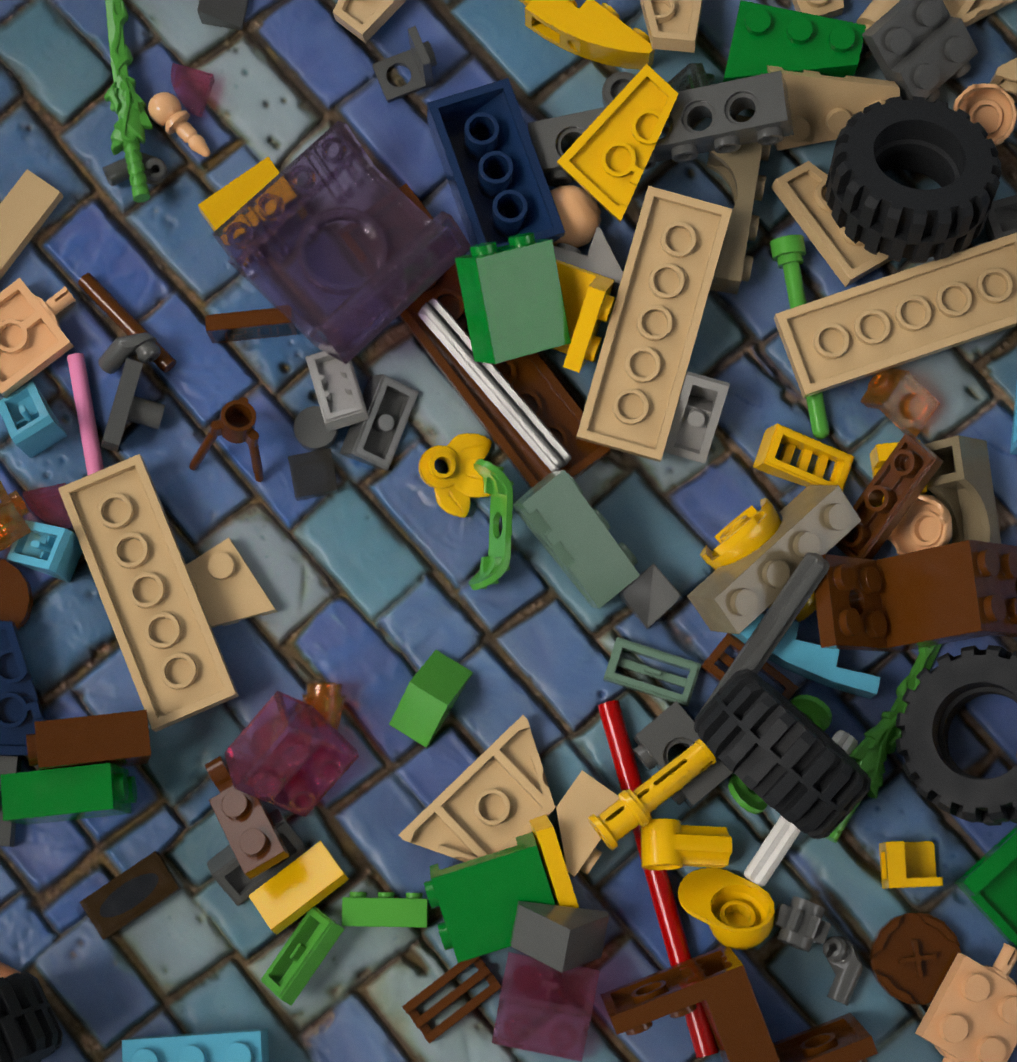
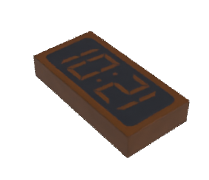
(248, 325)

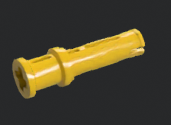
(635, 806)

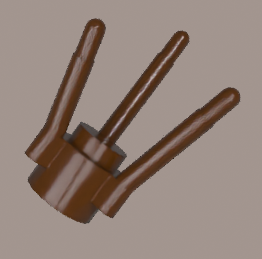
(236, 426)

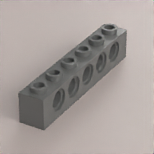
(720, 102)

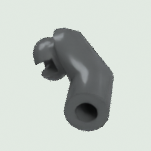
(154, 169)
(126, 346)

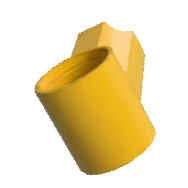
(673, 845)

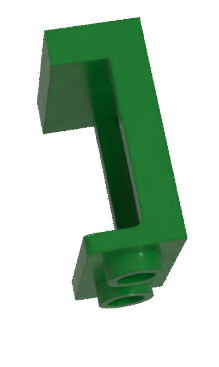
(993, 886)
(483, 897)

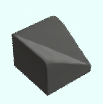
(650, 596)

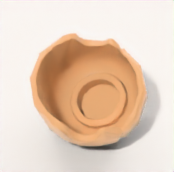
(991, 108)
(577, 213)
(923, 526)

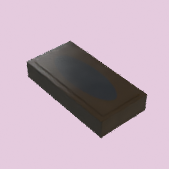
(130, 895)

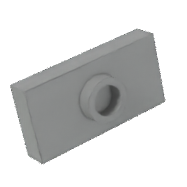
(336, 391)

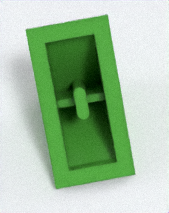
(430, 698)

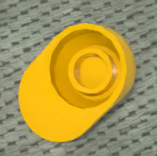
(732, 906)

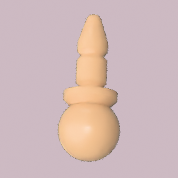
(167, 111)

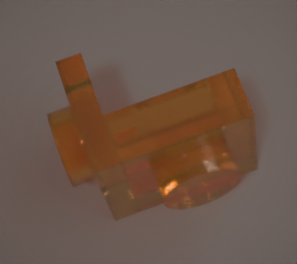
(901, 400)
(12, 523)

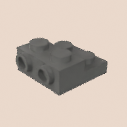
(920, 47)

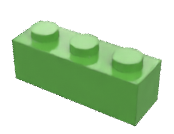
(385, 910)

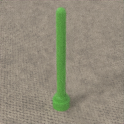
(789, 254)

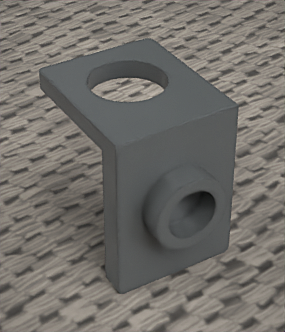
(419, 62)

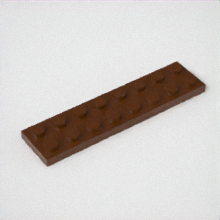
(526, 374)

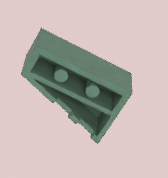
(577, 538)

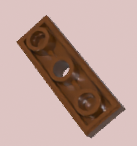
(900, 483)

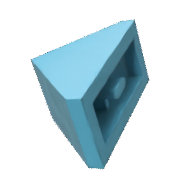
(30, 420)
(47, 550)

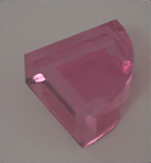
(192, 87)
(48, 505)

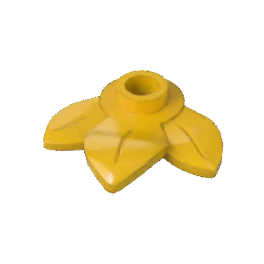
(461, 480)

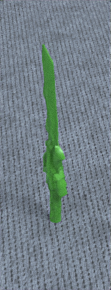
(126, 103)
(882, 738)

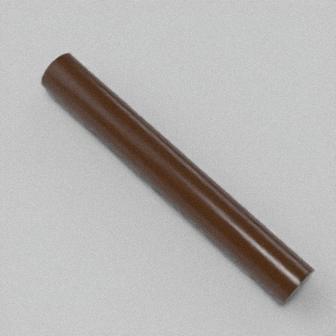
(121, 316)

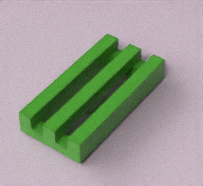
(302, 955)

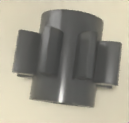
(801, 924)

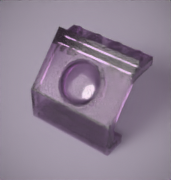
(338, 245)

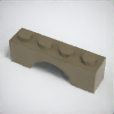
(741, 174)
(966, 488)
(746, 588)

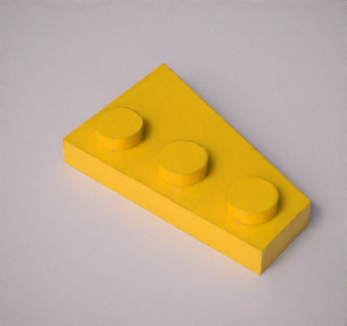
(620, 142)

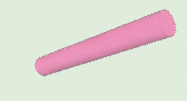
(85, 413)

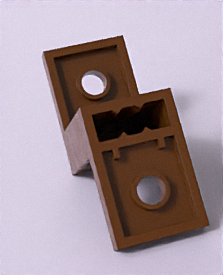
(918, 597)
(732, 1012)

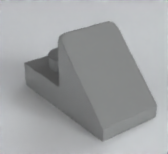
(598, 260)
(696, 417)

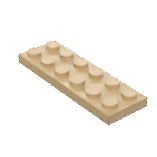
(902, 316)
(654, 323)
(148, 593)

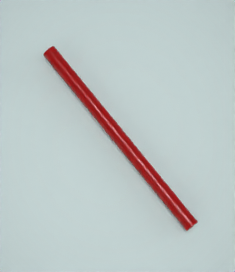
(657, 880)

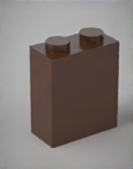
(90, 740)

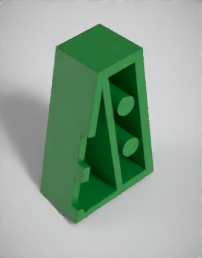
(791, 41)

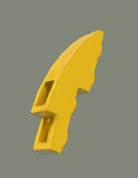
(589, 32)

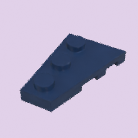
(18, 694)

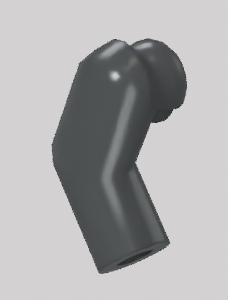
(846, 967)

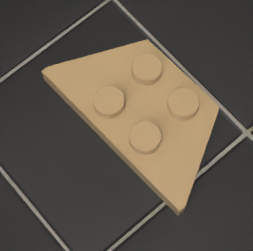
(487, 801)

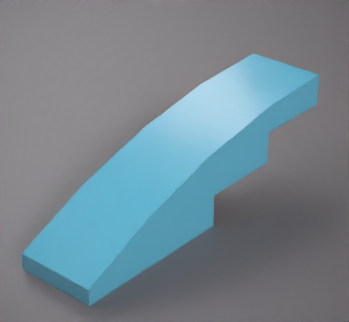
(815, 663)

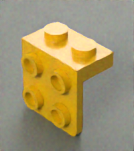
(586, 305)

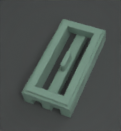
(657, 655)

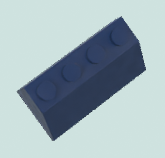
(492, 165)

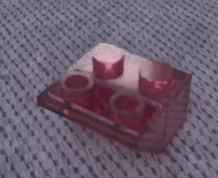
(289, 755)
(545, 1008)

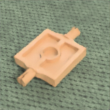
(29, 334)
(974, 1011)

